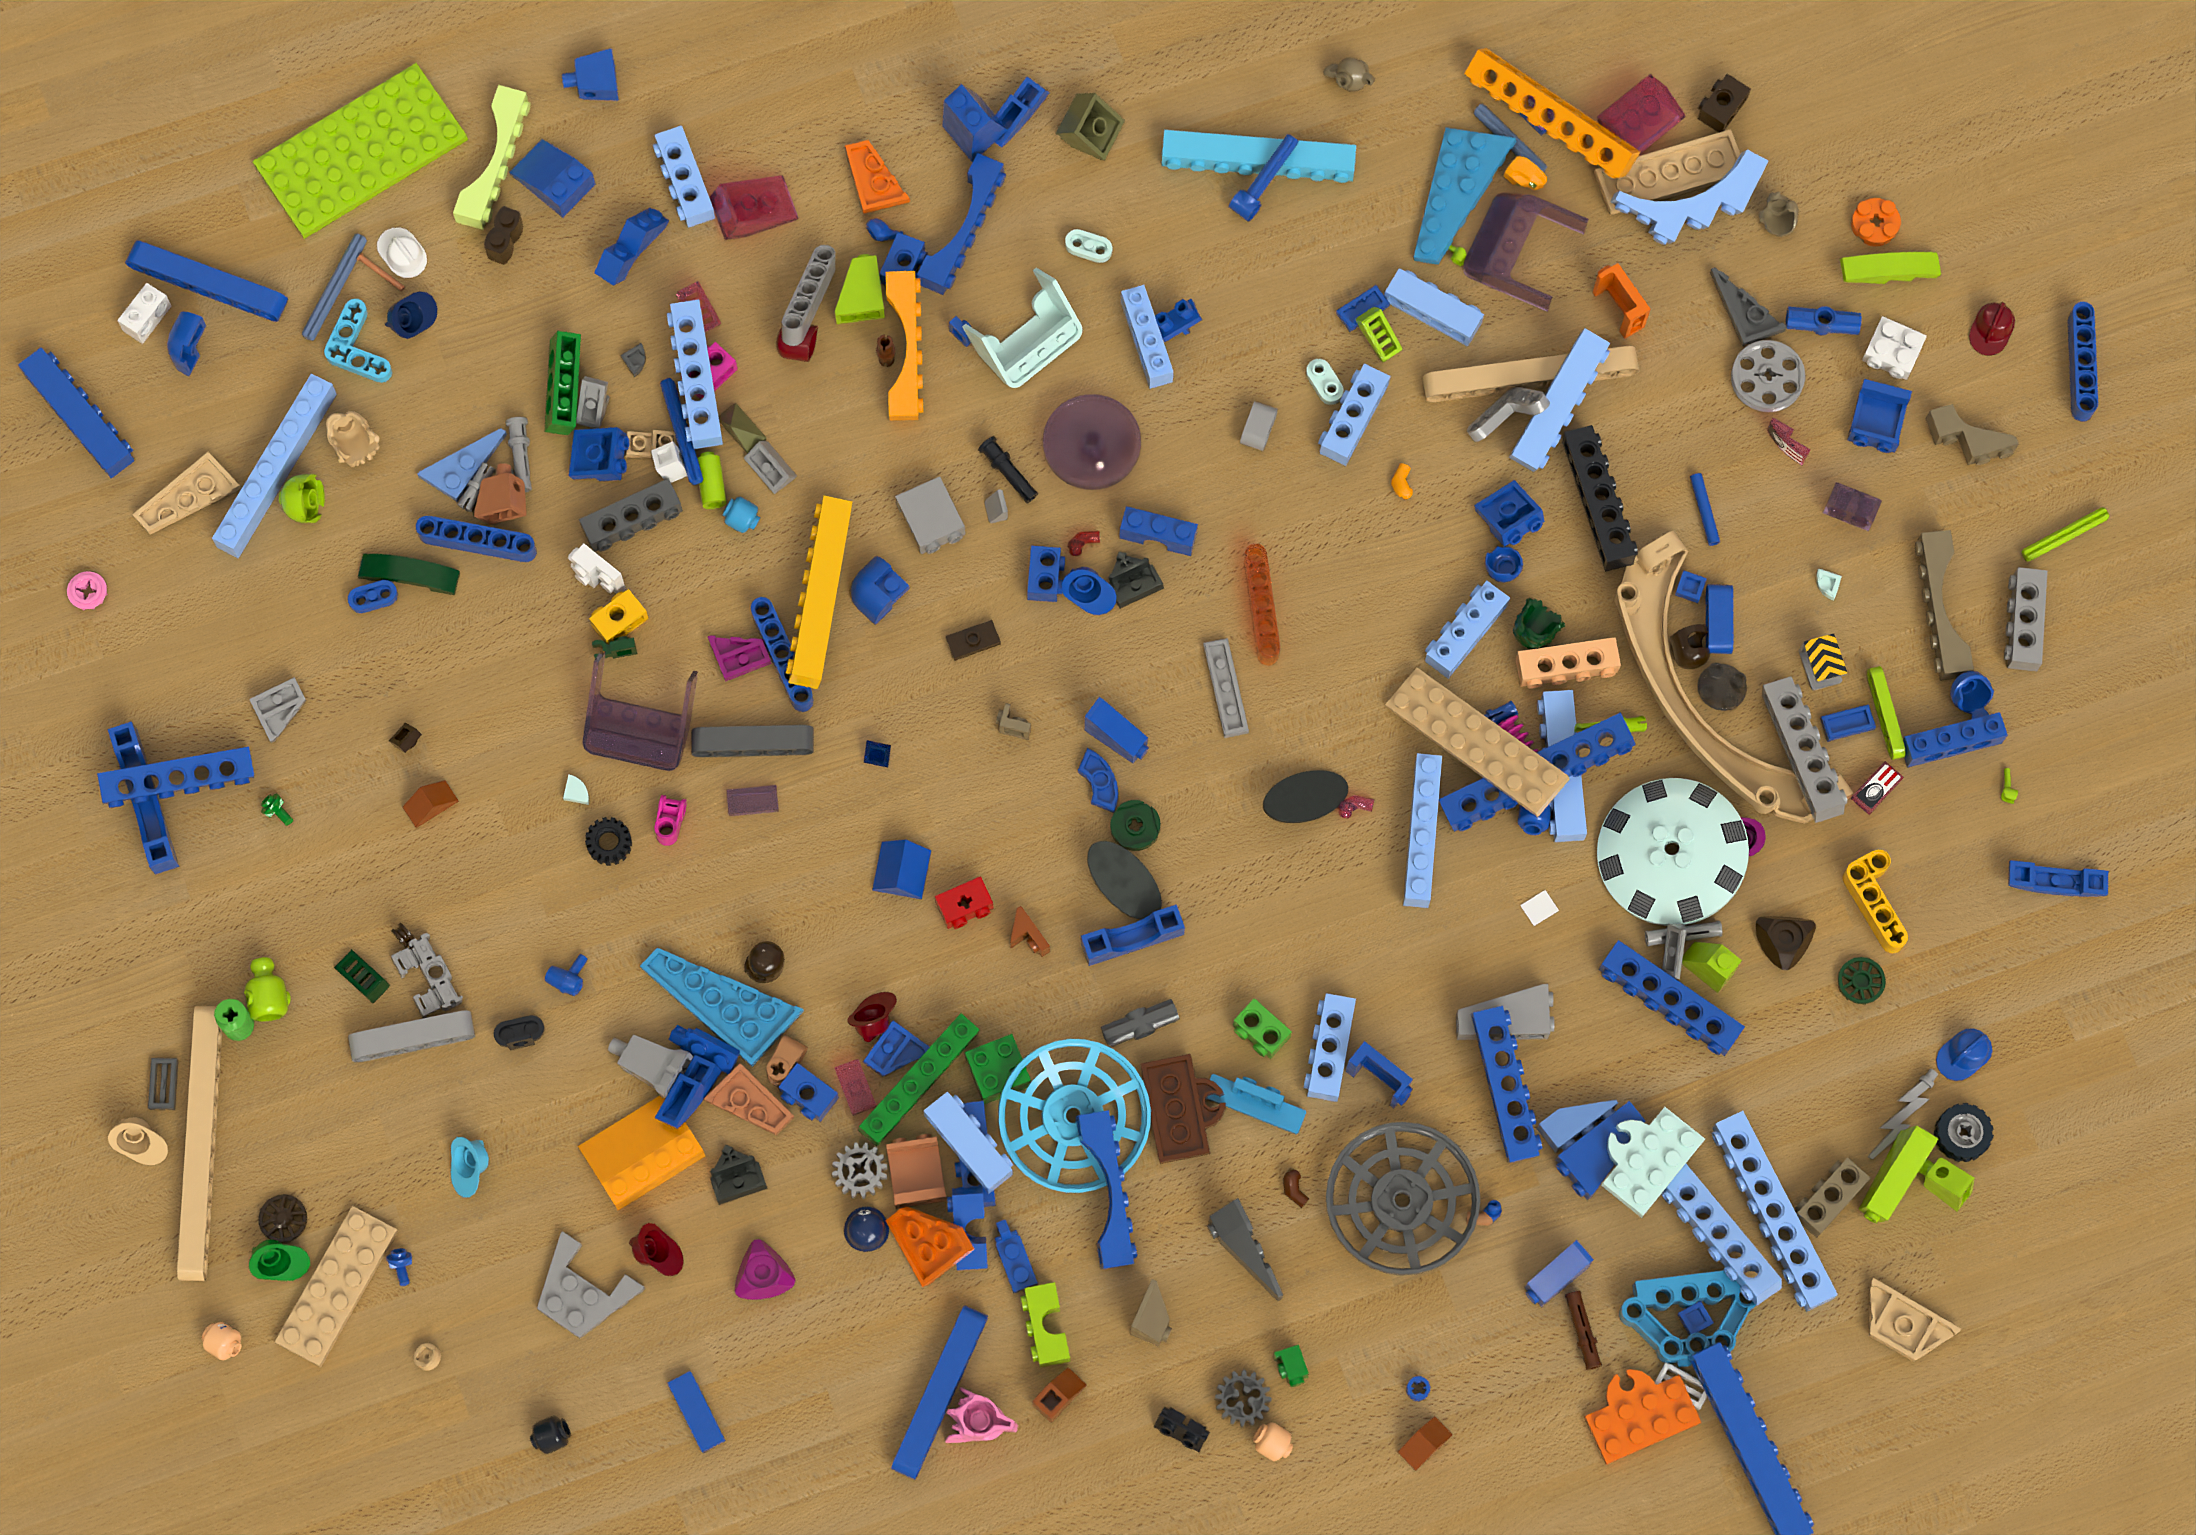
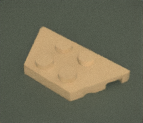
(1904, 1323)

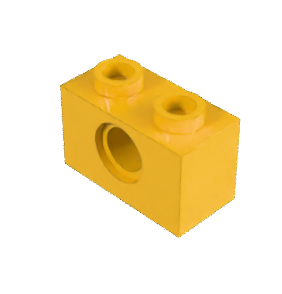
(622, 603)

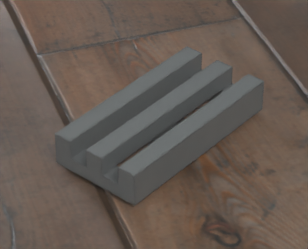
(162, 1105)

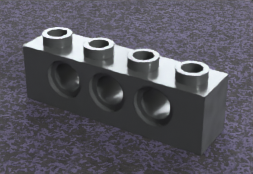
(638, 503)

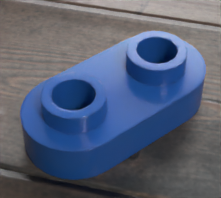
(372, 593)

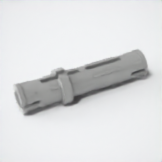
(1693, 932)

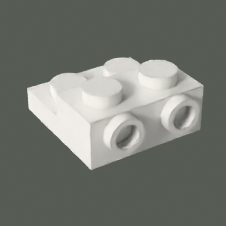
(1894, 348)
(592, 569)

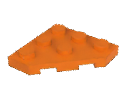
(928, 1243)

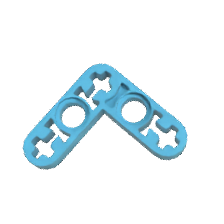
(346, 345)

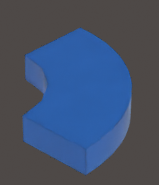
(1101, 779)

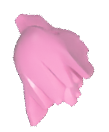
(978, 1420)

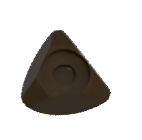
(1784, 939)

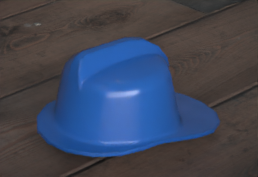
(1089, 591)
(1964, 1054)

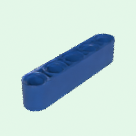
(2079, 371)
(484, 546)
(776, 644)

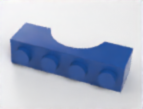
(1115, 942)

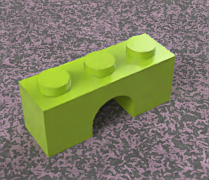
(1048, 1348)

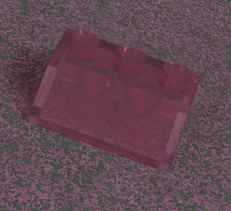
(1642, 114)

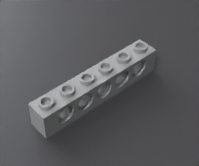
(1820, 805)

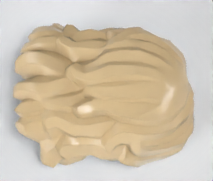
(351, 438)

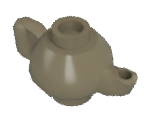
(1350, 74)

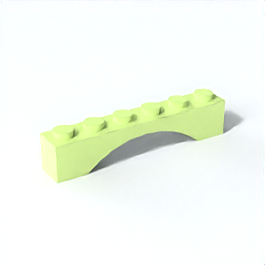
(476, 200)

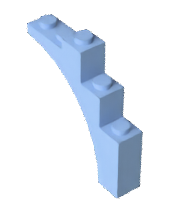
(1669, 216)

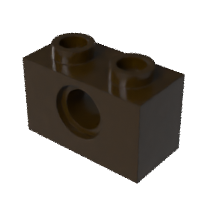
(1718, 115)

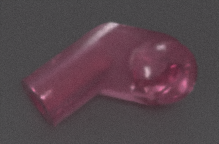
(1353, 803)

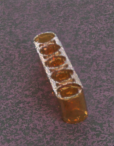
(1262, 615)

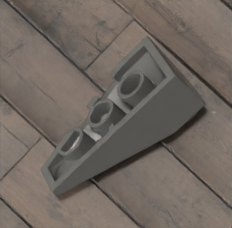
(1235, 1235)

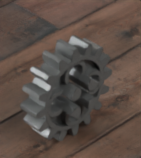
(1256, 1404)

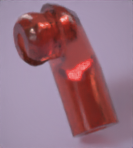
(1080, 539)

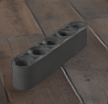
(752, 741)

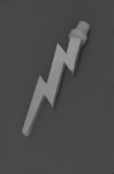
(1914, 1103)

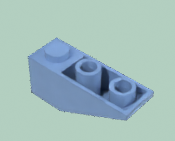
(1569, 1122)

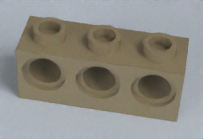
(1844, 1194)

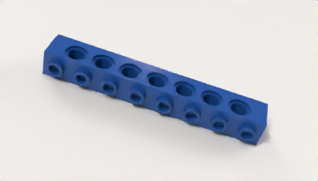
(1567, 749)

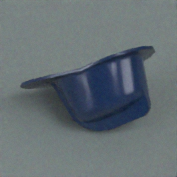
(412, 314)

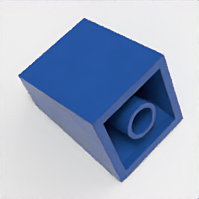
(971, 122)

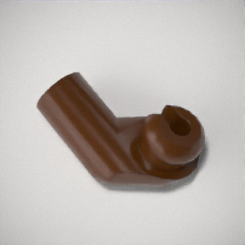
(1291, 1188)

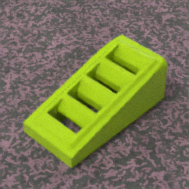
(1367, 317)

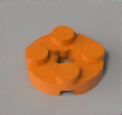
(1883, 210)

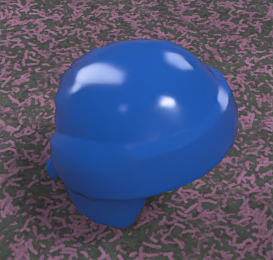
(1972, 693)

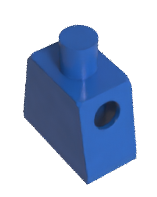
(594, 76)

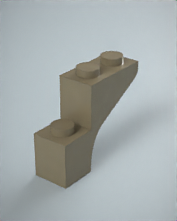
(1976, 443)

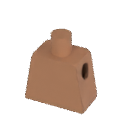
(501, 497)

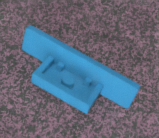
(1258, 1103)

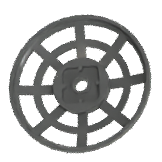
(1414, 1187)

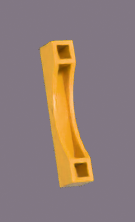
(901, 295)

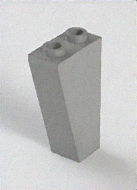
(1527, 1012)

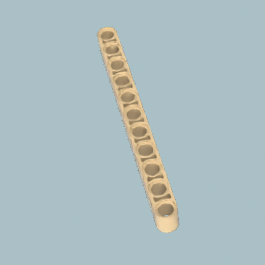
(199, 1146)

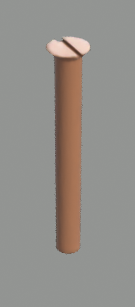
(371, 265)

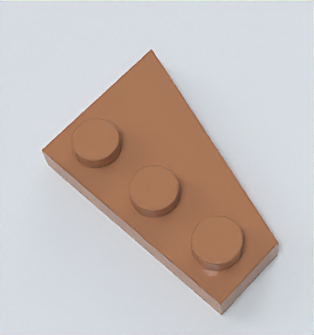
(749, 1100)

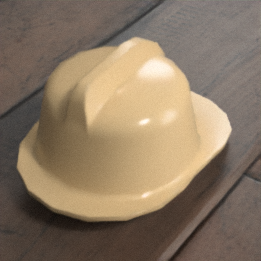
(137, 1141)

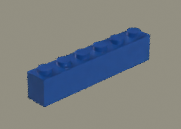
(76, 412)

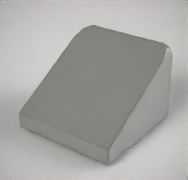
(996, 507)

